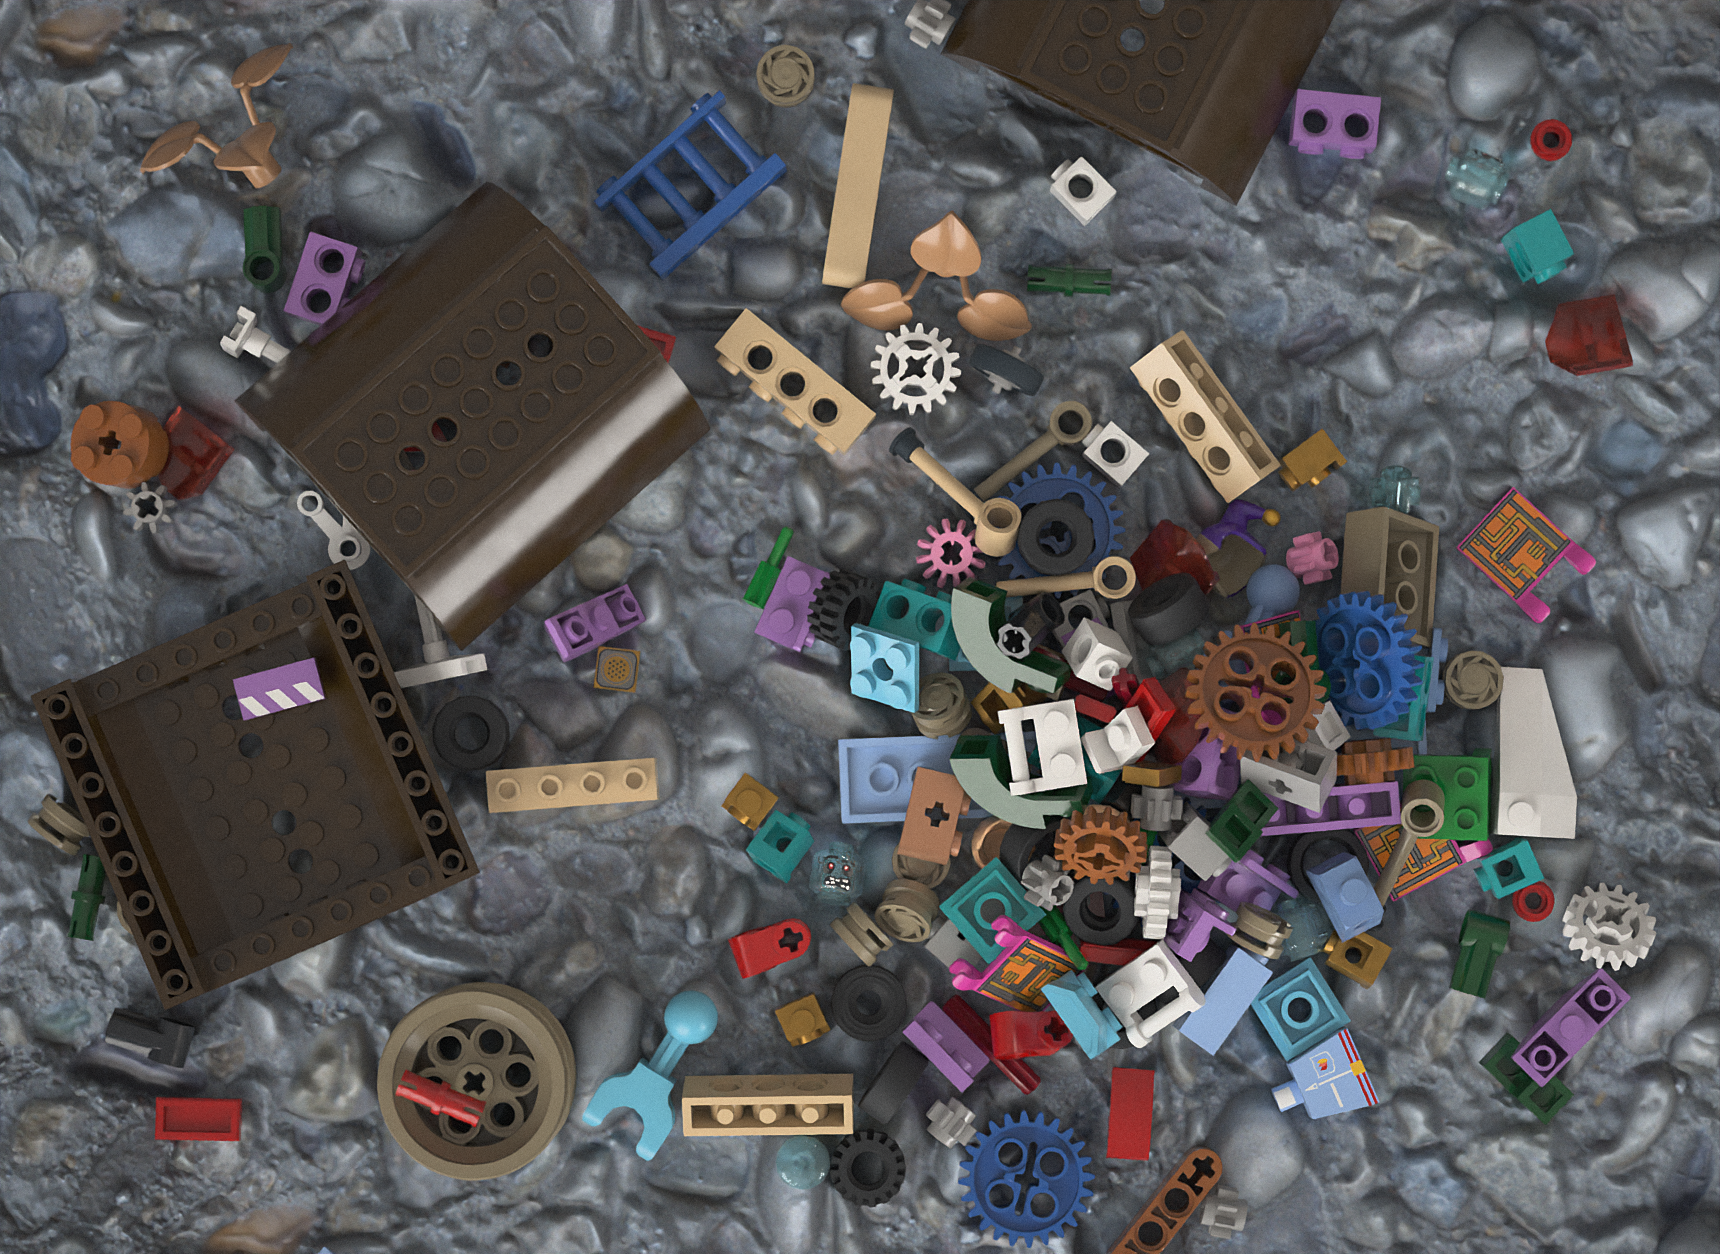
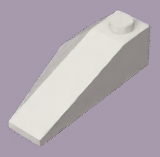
(1530, 770)

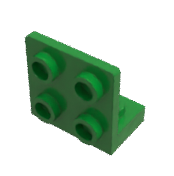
(1465, 788)

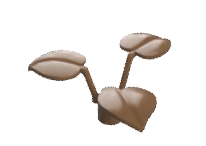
(247, 152)
(948, 251)

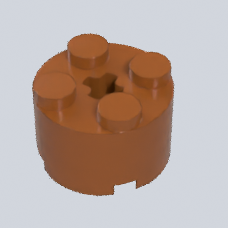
(97, 439)

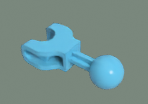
(647, 1088)

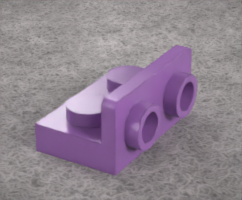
(787, 608)
(1248, 883)
(1195, 919)
(945, 1045)

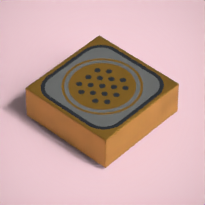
(617, 669)
(1152, 773)

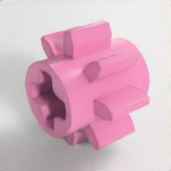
(1312, 557)

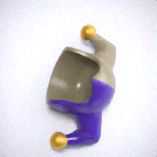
(1232, 548)

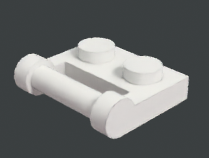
(1057, 746)
(1142, 982)

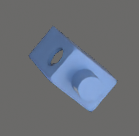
(1346, 895)

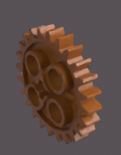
(1247, 728)

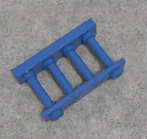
(729, 198)

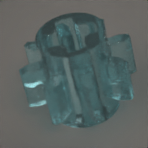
(1395, 489)

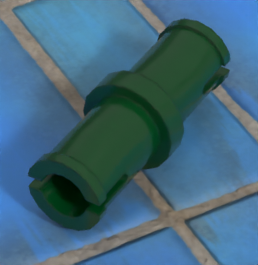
(1069, 280)
(87, 898)

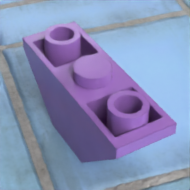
(594, 622)
(1569, 1025)

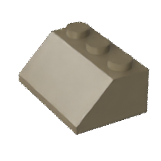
(1393, 558)

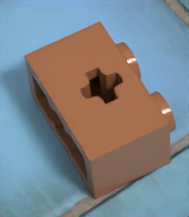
(926, 841)

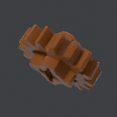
(1372, 761)
(1100, 845)

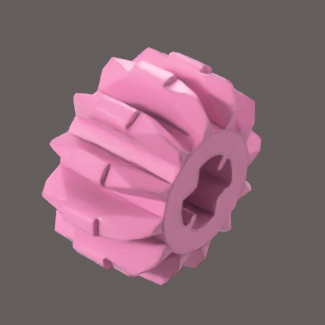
(937, 552)

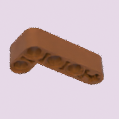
(1156, 1210)

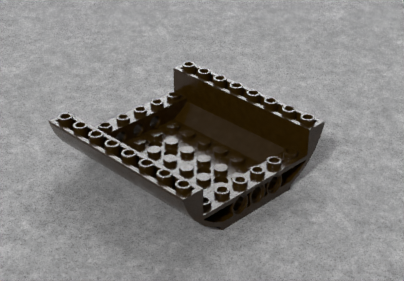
(1194, 94)
(529, 460)
(193, 818)

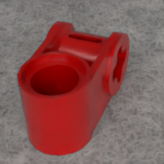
(763, 949)
(1023, 1034)

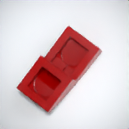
(1130, 1114)

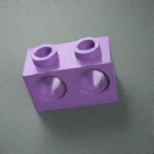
(1334, 110)
(313, 279)
(1208, 771)

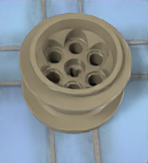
(529, 1036)

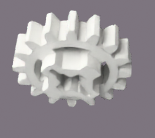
(928, 384)
(1157, 892)
(1609, 926)

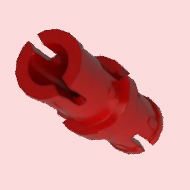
(440, 1098)

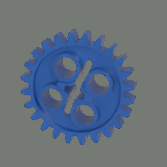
(1095, 506)
(1367, 659)
(988, 1170)

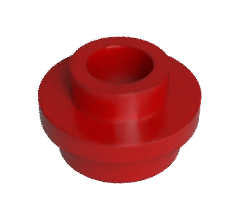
(1560, 131)
(1545, 905)

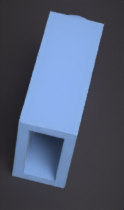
(1227, 998)

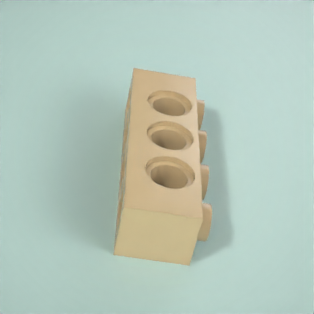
(751, 334)
(1189, 391)
(572, 785)
(768, 1104)

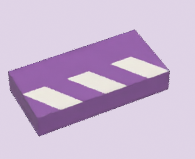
(279, 688)

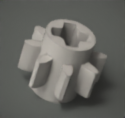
(930, 22)
(140, 512)
(1157, 807)
(1047, 883)
(951, 1122)
(1223, 1211)

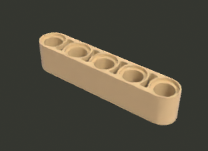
(857, 186)

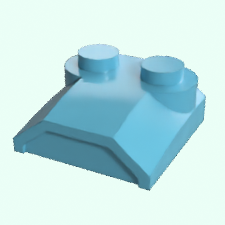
(1074, 1003)

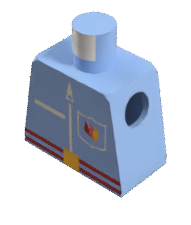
(1327, 1078)

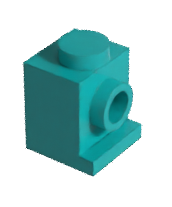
(776, 830)
(1523, 869)

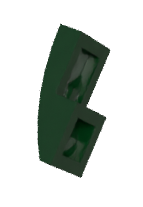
(1241, 820)
(1540, 1101)

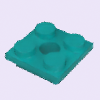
(965, 905)

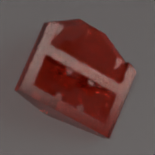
(1588, 337)
(193, 455)
(1172, 551)
(1179, 734)

